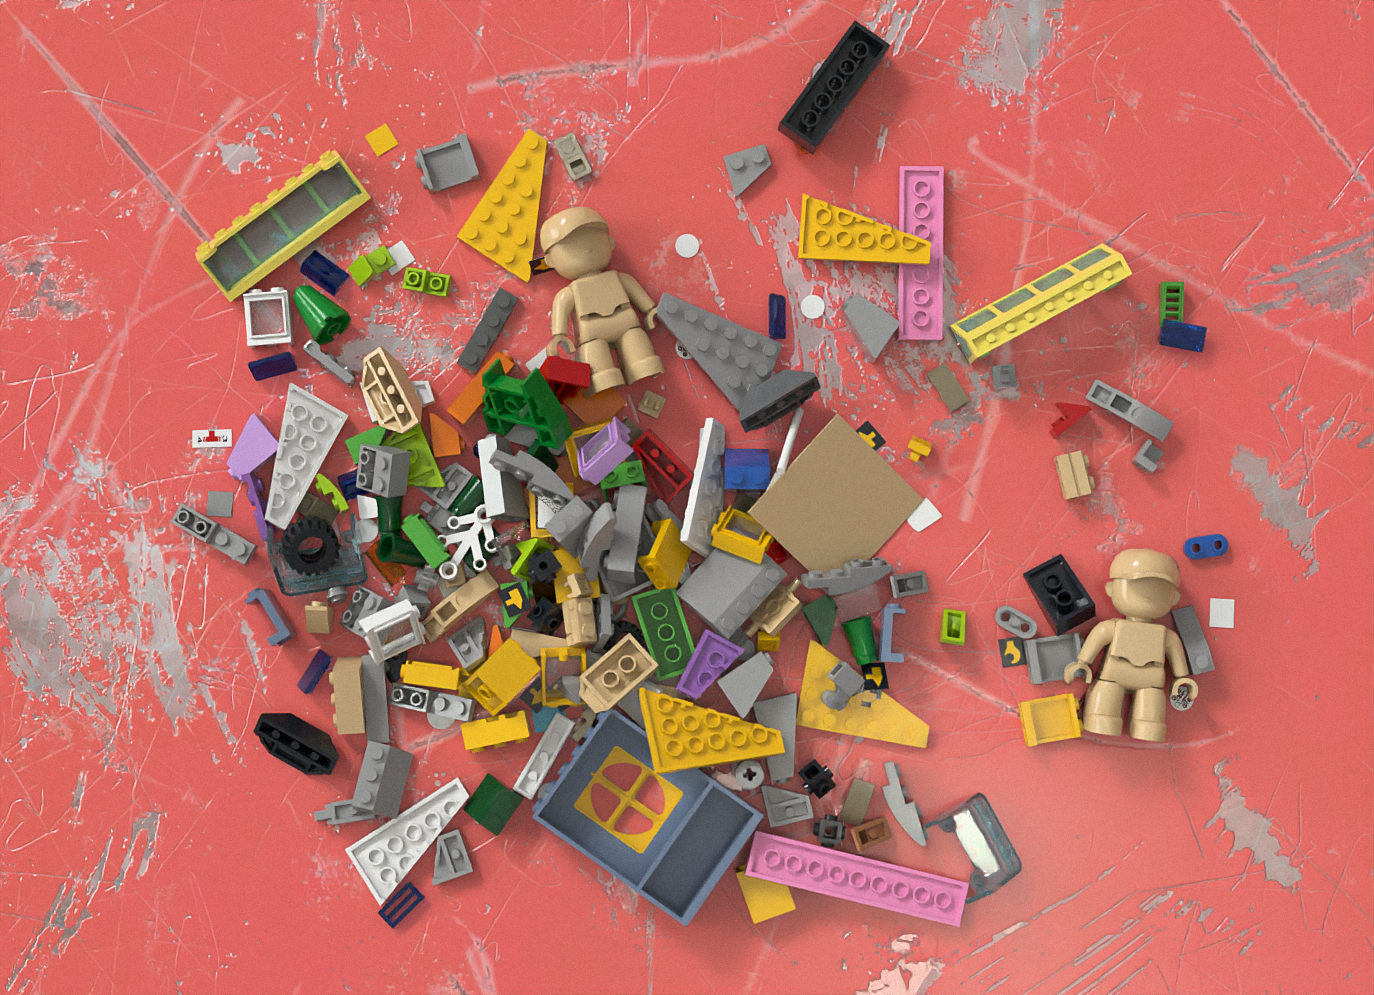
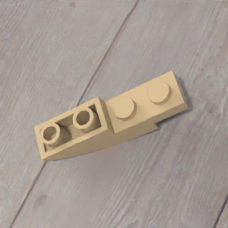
(459, 604)

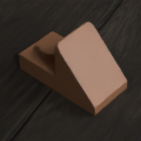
(870, 833)

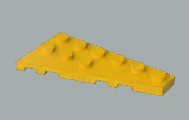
(847, 236)

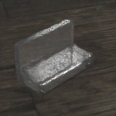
(506, 541)
(857, 603)

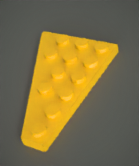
(508, 213)
(697, 737)

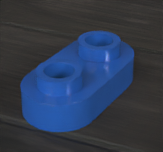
(1206, 546)

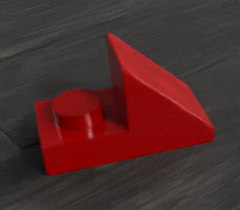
(1072, 414)

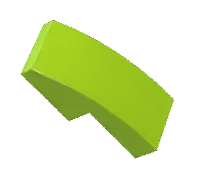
(427, 282)
(327, 488)

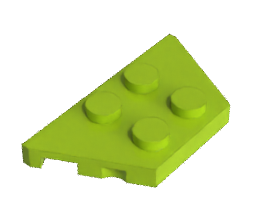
(423, 465)

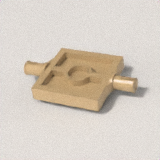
(775, 610)

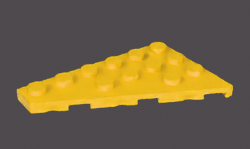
(883, 721)

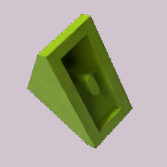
(952, 627)

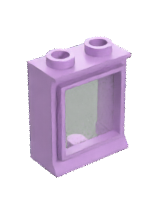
(604, 452)

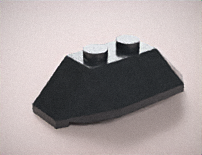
(297, 743)

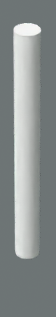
(787, 449)

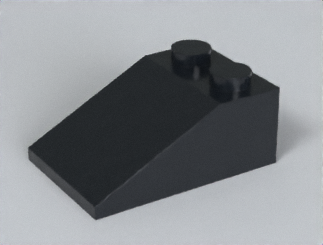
(1060, 595)

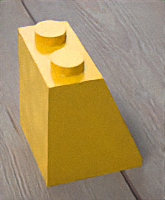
(501, 676)

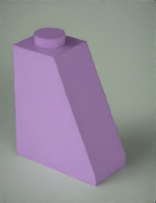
(253, 449)

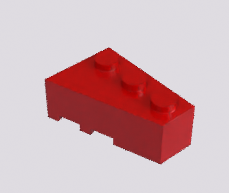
(565, 376)
(663, 467)

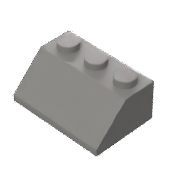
(382, 780)

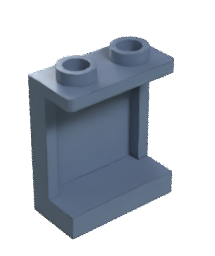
(276, 614)
(885, 633)

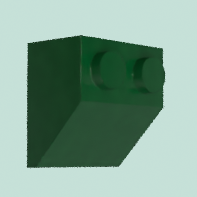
(821, 617)
(493, 804)

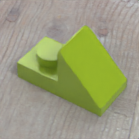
(370, 266)
(528, 549)

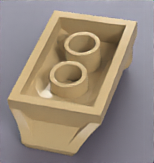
(616, 674)

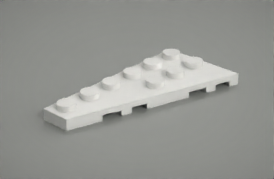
(304, 441)
(705, 496)
(396, 846)

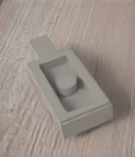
(329, 363)
(438, 518)
(342, 813)

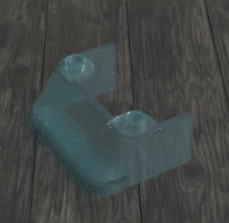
(348, 570)
(983, 842)

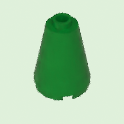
(320, 314)

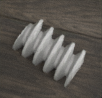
(756, 778)

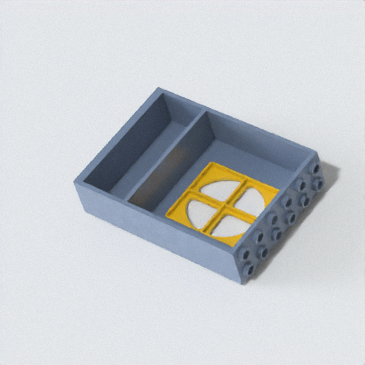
(685, 848)

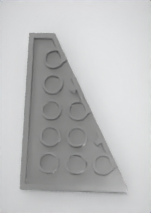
(724, 350)

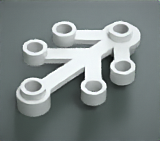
(469, 538)

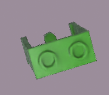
(622, 475)
(426, 540)

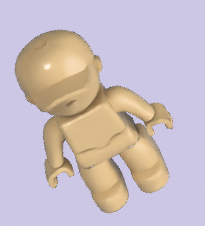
(597, 302)
(1134, 649)

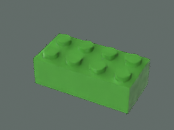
(664, 631)

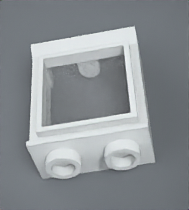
(268, 317)
(393, 630)

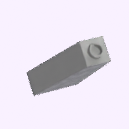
(501, 489)
(780, 715)

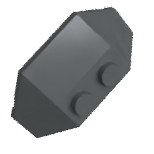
(776, 398)

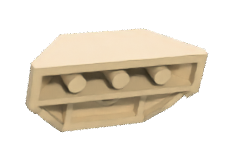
(390, 392)

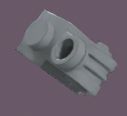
(846, 683)

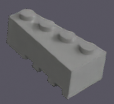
(627, 532)

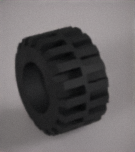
(315, 562)

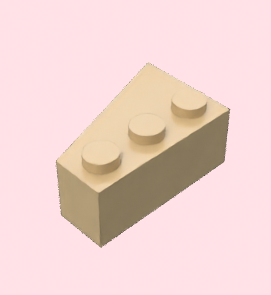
(348, 695)

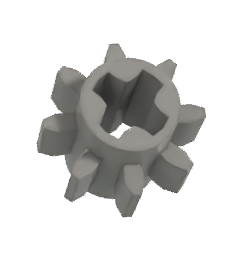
(426, 578)

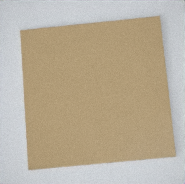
(835, 501)

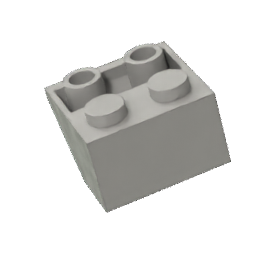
(383, 470)
(361, 606)

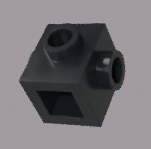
(546, 560)
(546, 616)
(817, 779)
(829, 839)

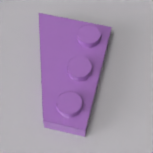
(256, 498)
(707, 662)

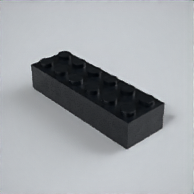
(833, 87)

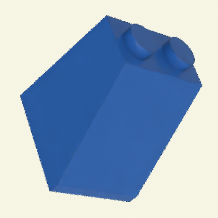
(746, 470)

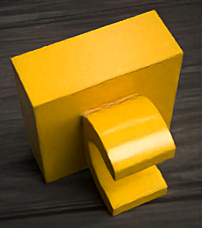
(918, 447)
(768, 643)

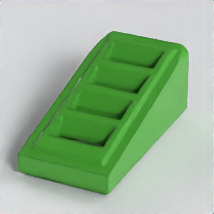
(1163, 304)

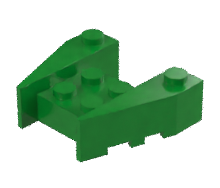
(524, 403)

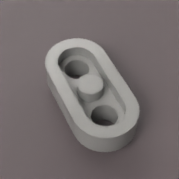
(1015, 621)

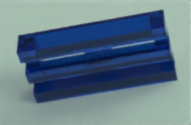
(415, 891)

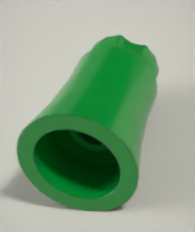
(861, 639)

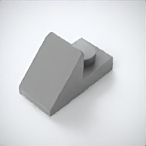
(909, 584)

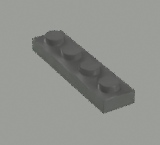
(487, 330)

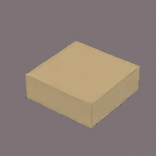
(459, 580)

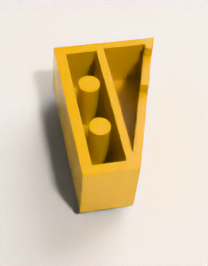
(496, 730)

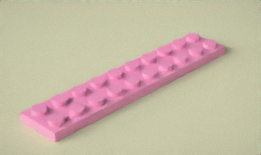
(856, 878)

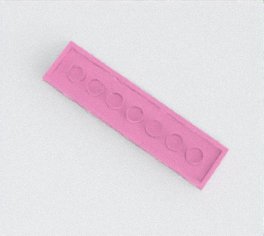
(921, 285)

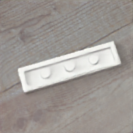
(544, 755)

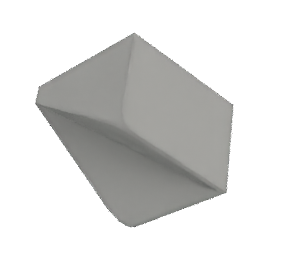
(571, 688)

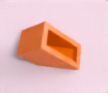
(445, 439)

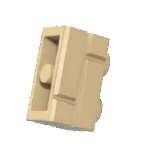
(1074, 475)
(579, 622)

